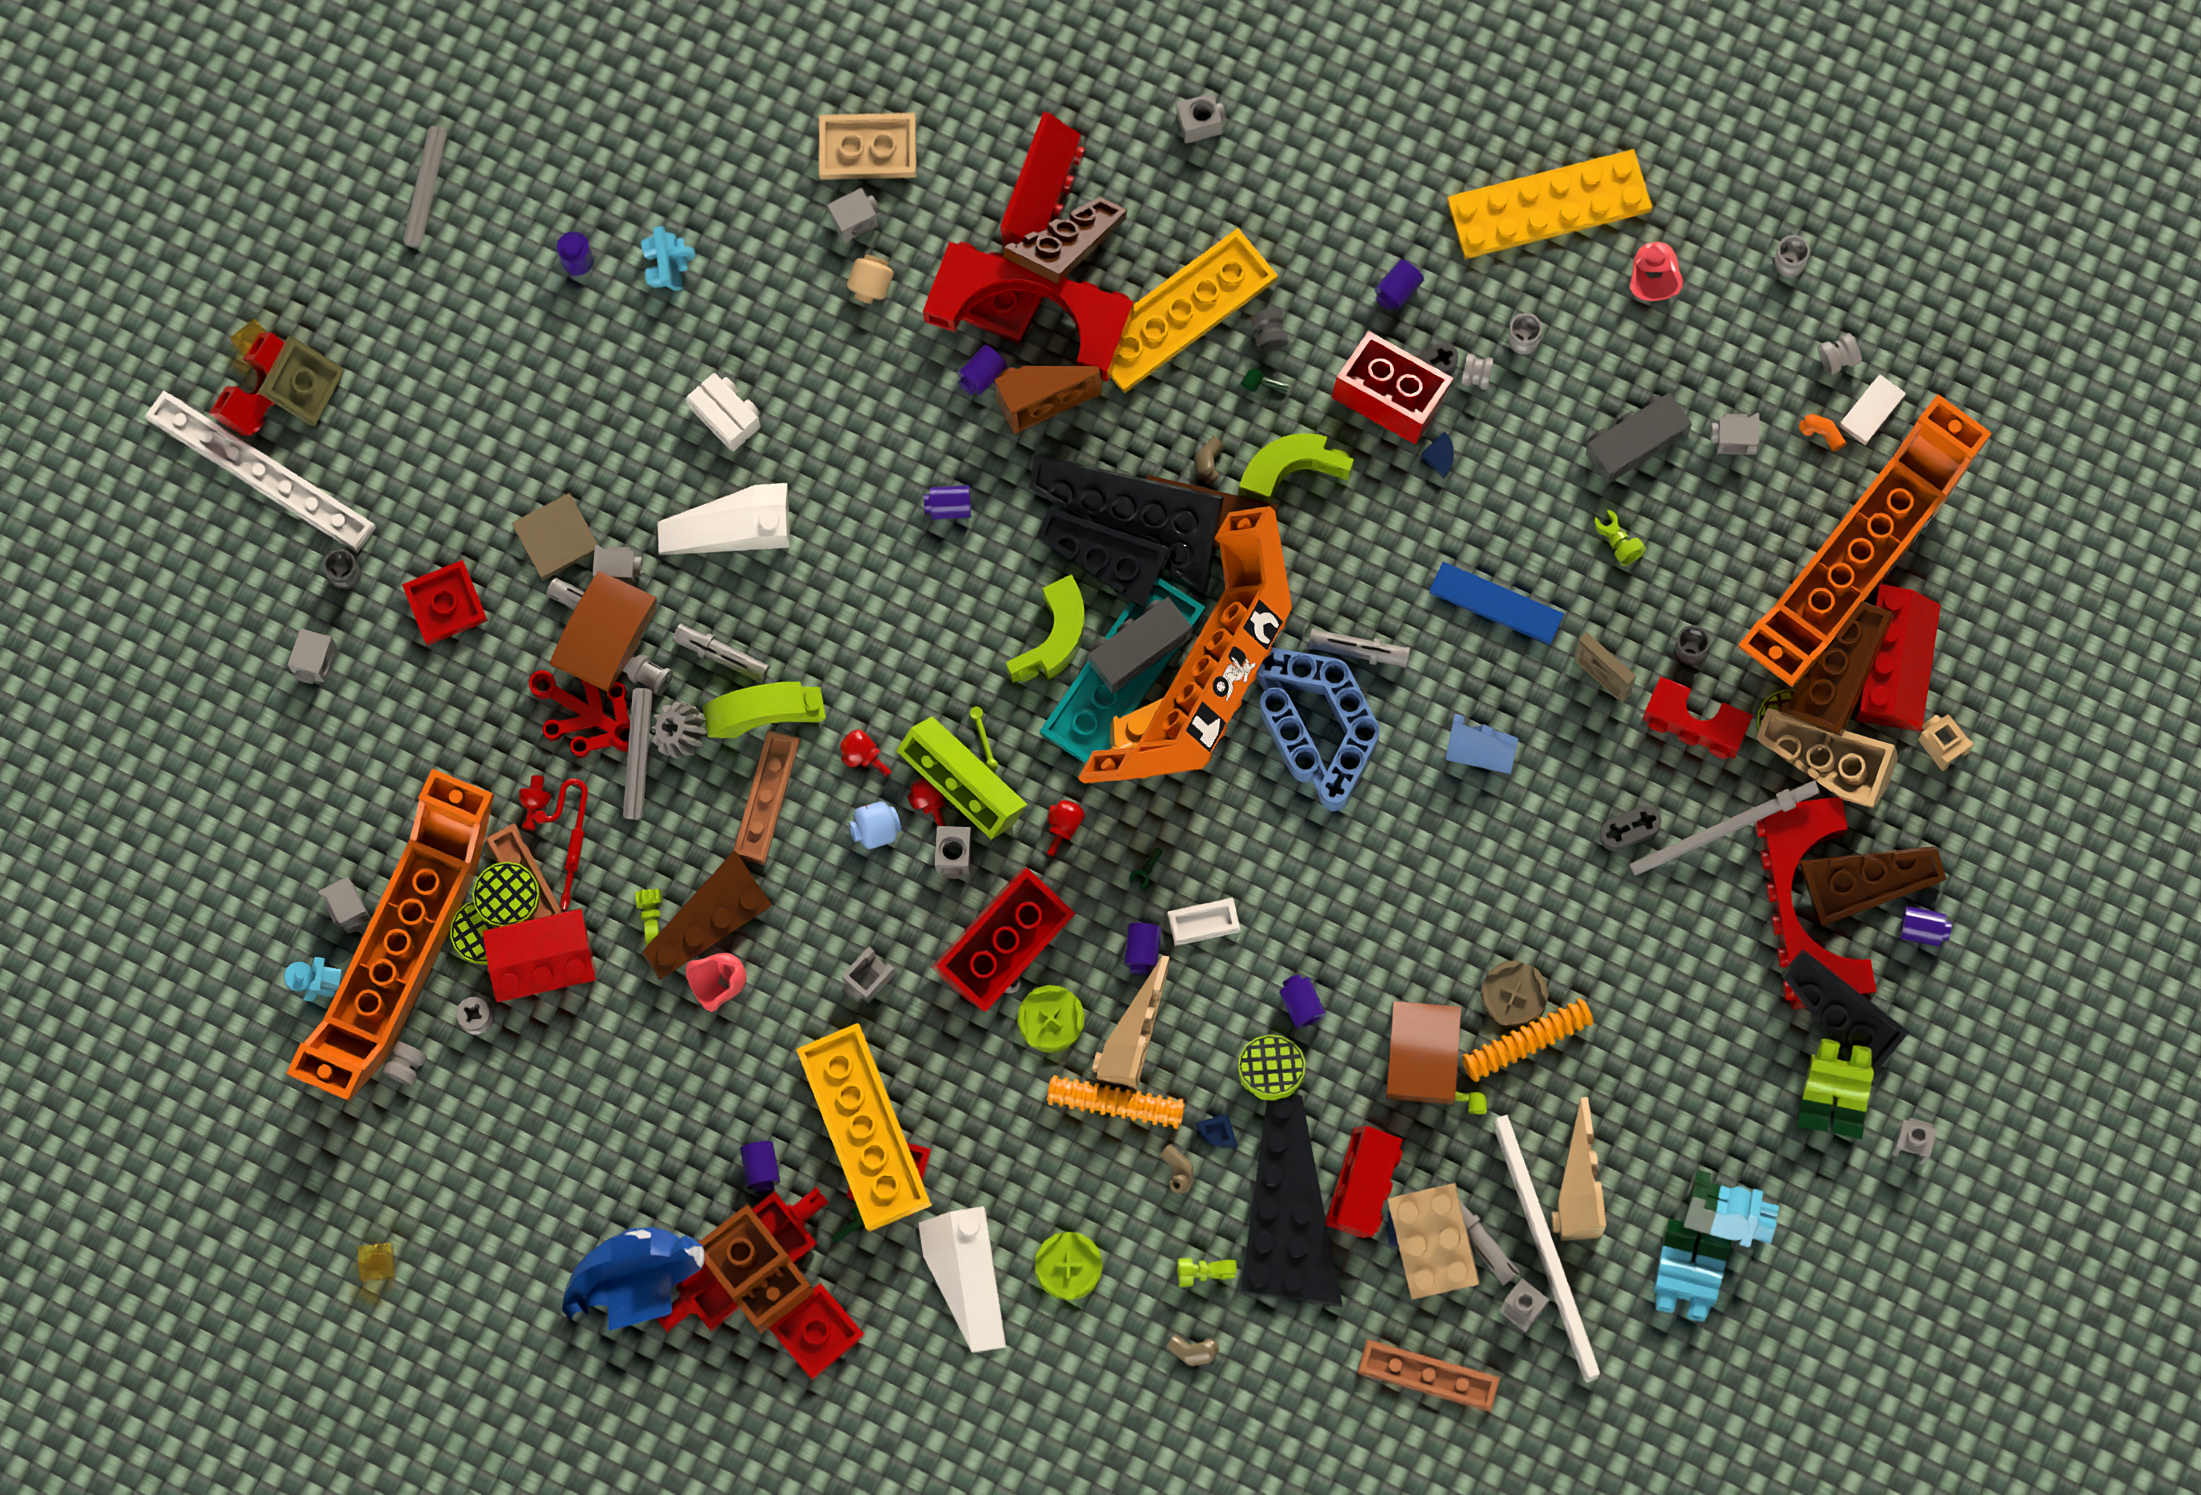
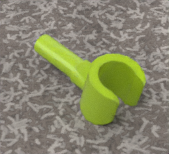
(1476, 1102)

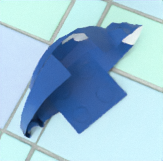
(632, 1275)

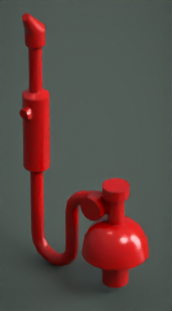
(535, 800)

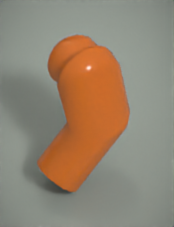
(1824, 427)

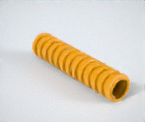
(1527, 1040)
(1115, 1102)

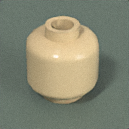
(870, 279)

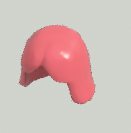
(1655, 258)
(704, 978)

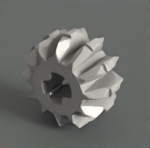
(678, 730)

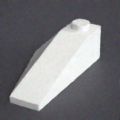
(736, 522)
(963, 1266)

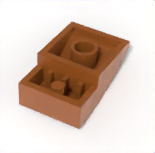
(604, 631)
(1423, 1053)
(754, 1269)

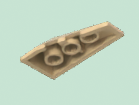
(1846, 765)
(1128, 1044)
(1580, 1199)

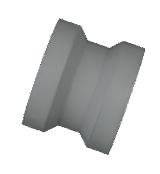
(1477, 371)
(479, 1020)

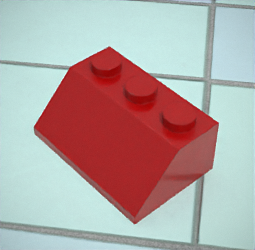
(1391, 387)
(539, 955)

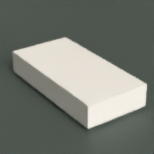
(1872, 409)
(1203, 921)

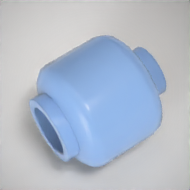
(875, 825)

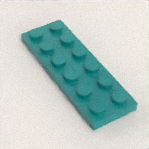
(1086, 710)

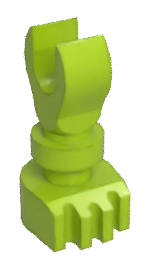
(1627, 550)
(648, 901)
(1215, 1270)

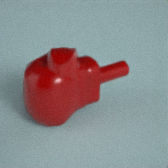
(860, 749)
(928, 798)
(1064, 822)

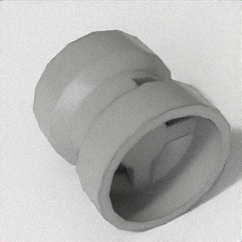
(1794, 249)
(1526, 326)
(1839, 354)
(404, 1063)

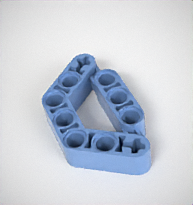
(1273, 684)

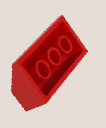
(1043, 180)
(1902, 670)
(1003, 940)

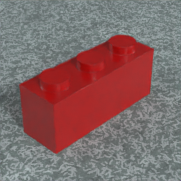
(1364, 1182)

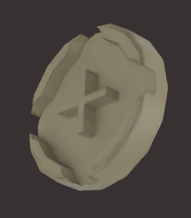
(1514, 994)

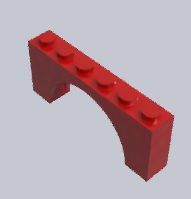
(972, 276)
(1787, 841)

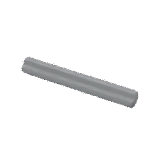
(425, 186)
(637, 753)

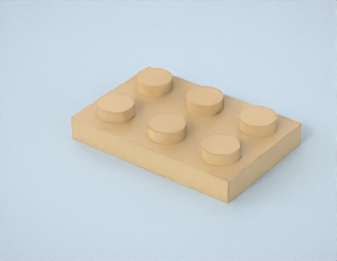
(867, 146)
(1433, 1241)

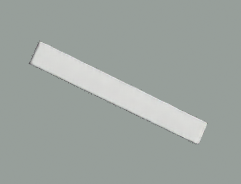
(260, 472)
(1546, 1249)

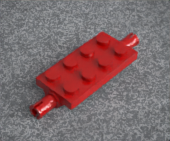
(703, 1292)

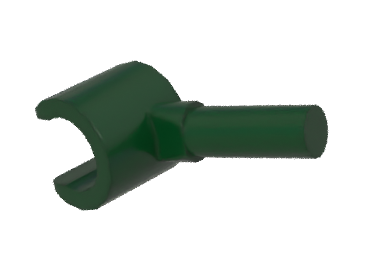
(1255, 377)
(1146, 869)
(851, 1226)

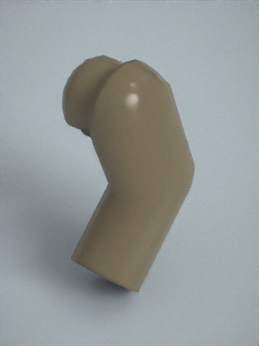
(1204, 461)
(1181, 1169)
(1193, 1354)

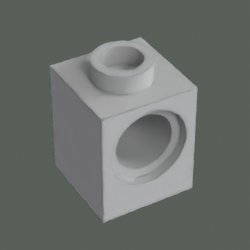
(1195, 130)
(854, 214)
(312, 656)
(953, 837)

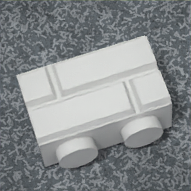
(724, 411)

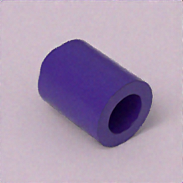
(575, 253)
(1398, 285)
(981, 371)
(948, 502)
(1924, 926)
(1142, 947)
(1301, 1001)
(760, 1166)

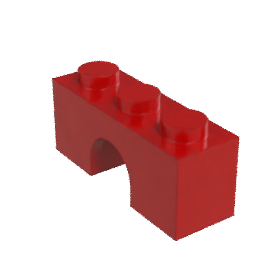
(243, 410)
(1669, 713)

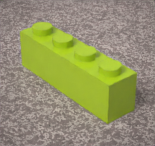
(961, 777)

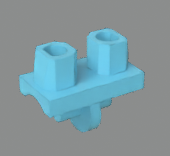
(671, 258)
(313, 978)

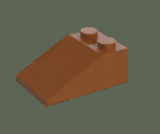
(1041, 392)

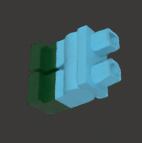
(1729, 1212)
(1686, 1279)

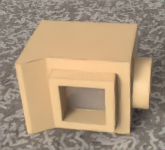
(1944, 740)

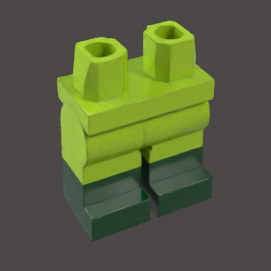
(1840, 1079)

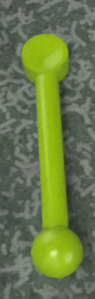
(976, 715)

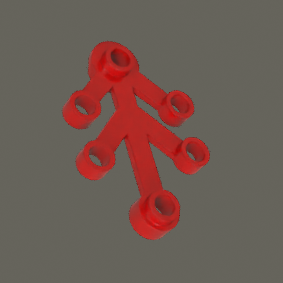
(589, 714)

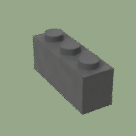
(1637, 437)
(1139, 644)

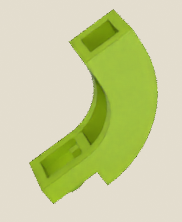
(1287, 456)
(1066, 637)
(762, 705)

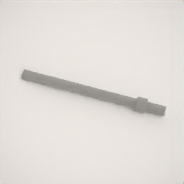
(1785, 800)

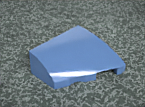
(1481, 746)

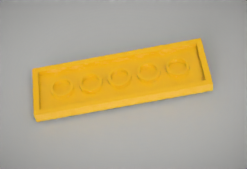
(1549, 204)
(1190, 306)
(863, 1127)

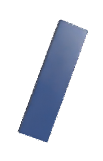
(1496, 603)

